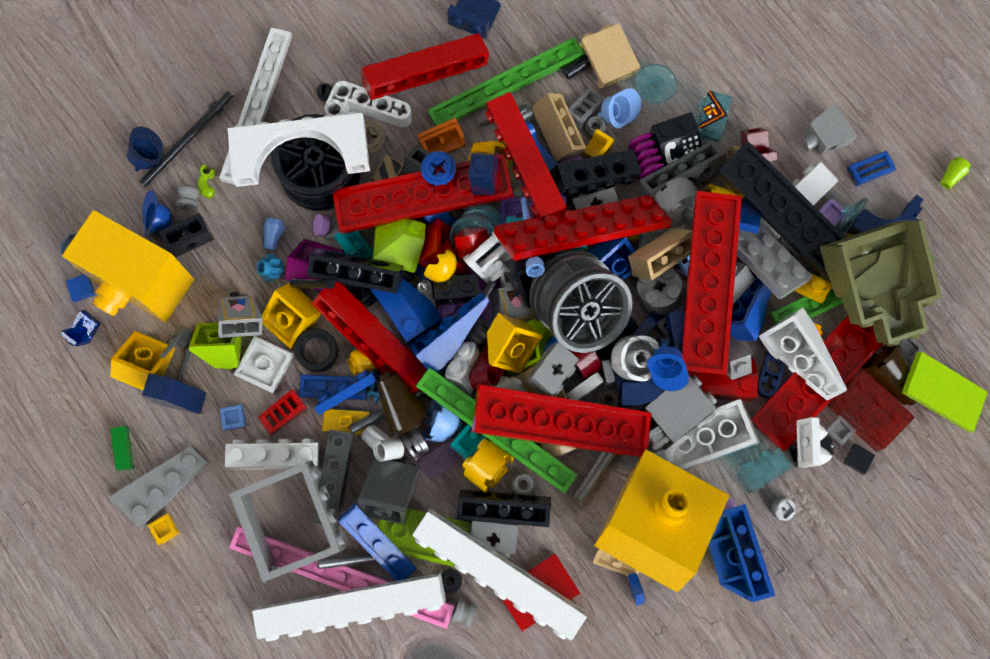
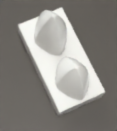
(808, 443)

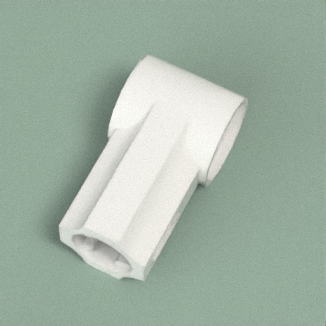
(382, 445)

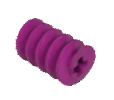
(645, 155)

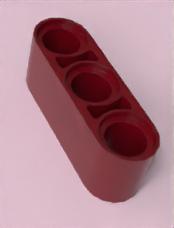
(483, 372)

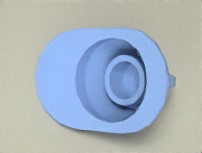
(621, 108)

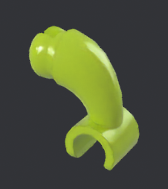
(203, 187)

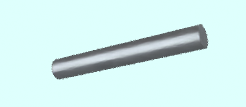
(345, 561)

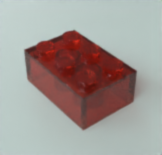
(871, 411)

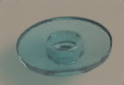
(655, 75)
(850, 213)

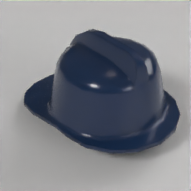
(144, 148)

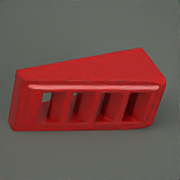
(284, 400)

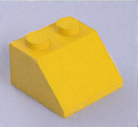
(289, 314)
(511, 343)
(138, 358)

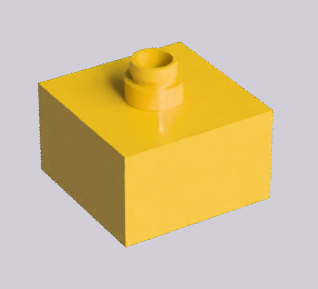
(127, 268)
(662, 521)

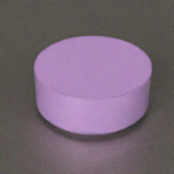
(321, 225)

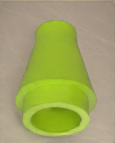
(955, 171)

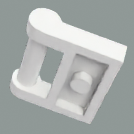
(492, 266)

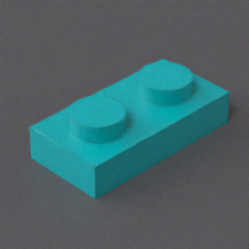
(467, 442)

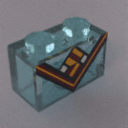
(713, 115)

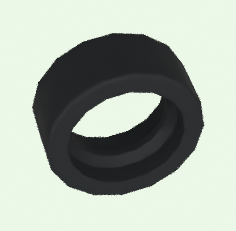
(304, 338)

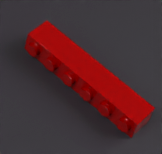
(424, 66)
(525, 156)
(368, 334)

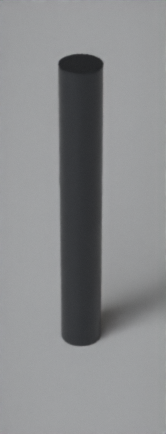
(312, 283)

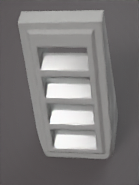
(579, 119)

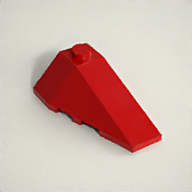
(726, 389)

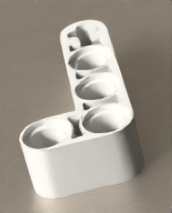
(370, 107)

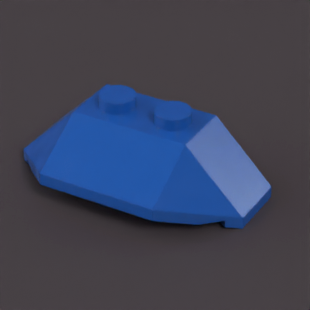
(739, 557)

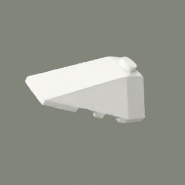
(803, 350)
(719, 434)

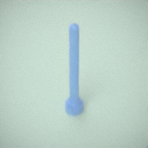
(534, 265)

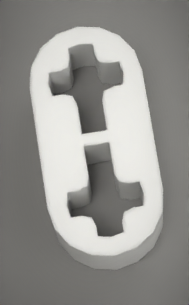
(585, 387)

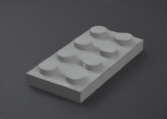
(771, 262)

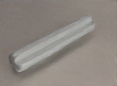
(593, 476)

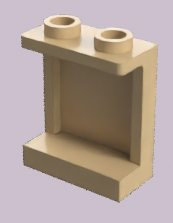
(610, 55)

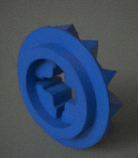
(437, 159)

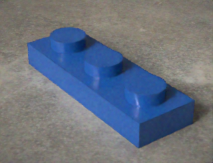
(346, 390)

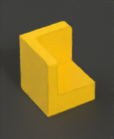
(599, 145)

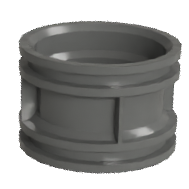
(591, 311)

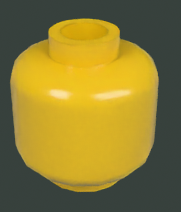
(359, 362)

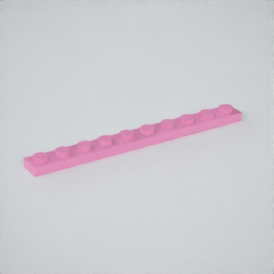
(339, 577)

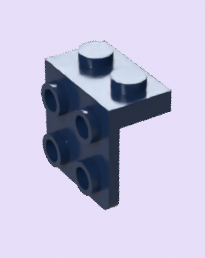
(474, 15)

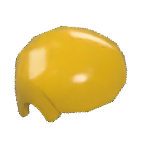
(444, 269)

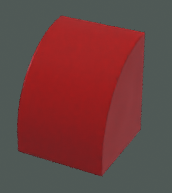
(470, 239)

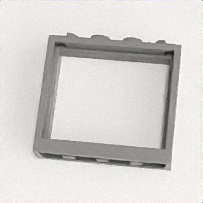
(255, 535)

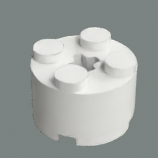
(625, 353)

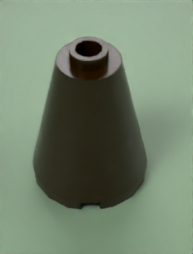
(891, 371)
(399, 404)

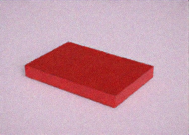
(553, 575)

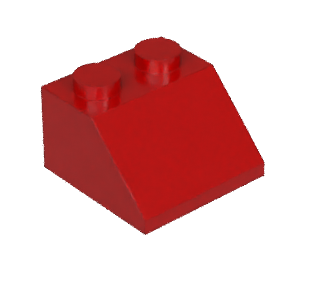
(436, 242)

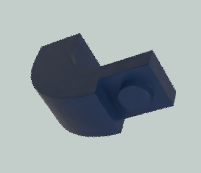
(867, 221)
(640, 391)

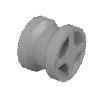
(187, 198)
(479, 332)
(657, 438)
(464, 613)

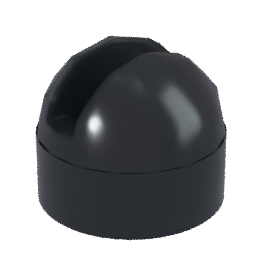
(327, 92)

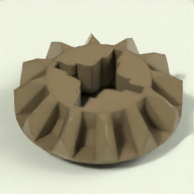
(376, 131)

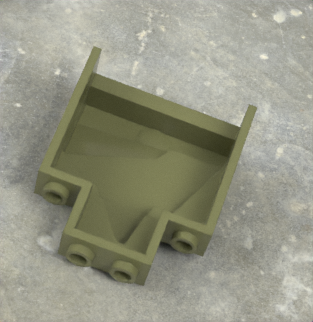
(885, 279)

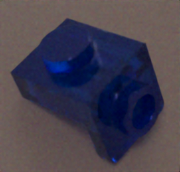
(82, 329)

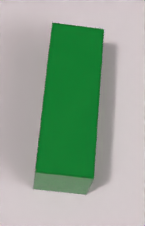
(122, 448)

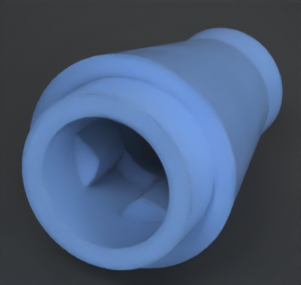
(272, 232)

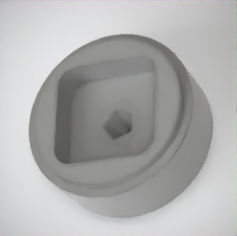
(783, 509)

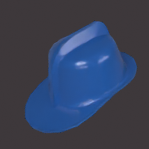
(155, 215)
(668, 368)

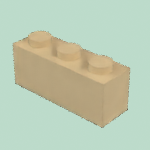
(558, 127)
(661, 253)

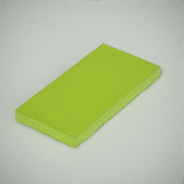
(944, 392)
(403, 539)

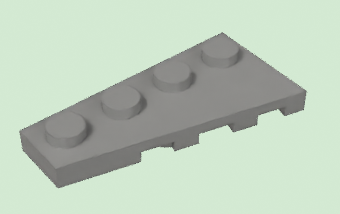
(154, 490)

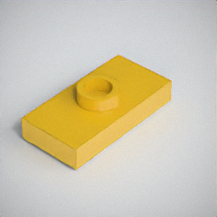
(342, 419)

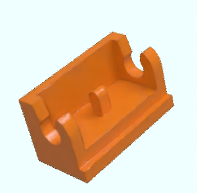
(443, 137)

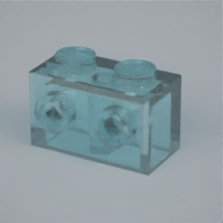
(764, 470)

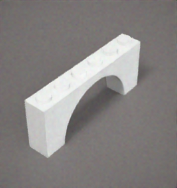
(253, 143)

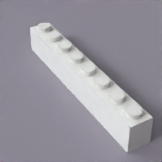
(500, 574)
(348, 606)

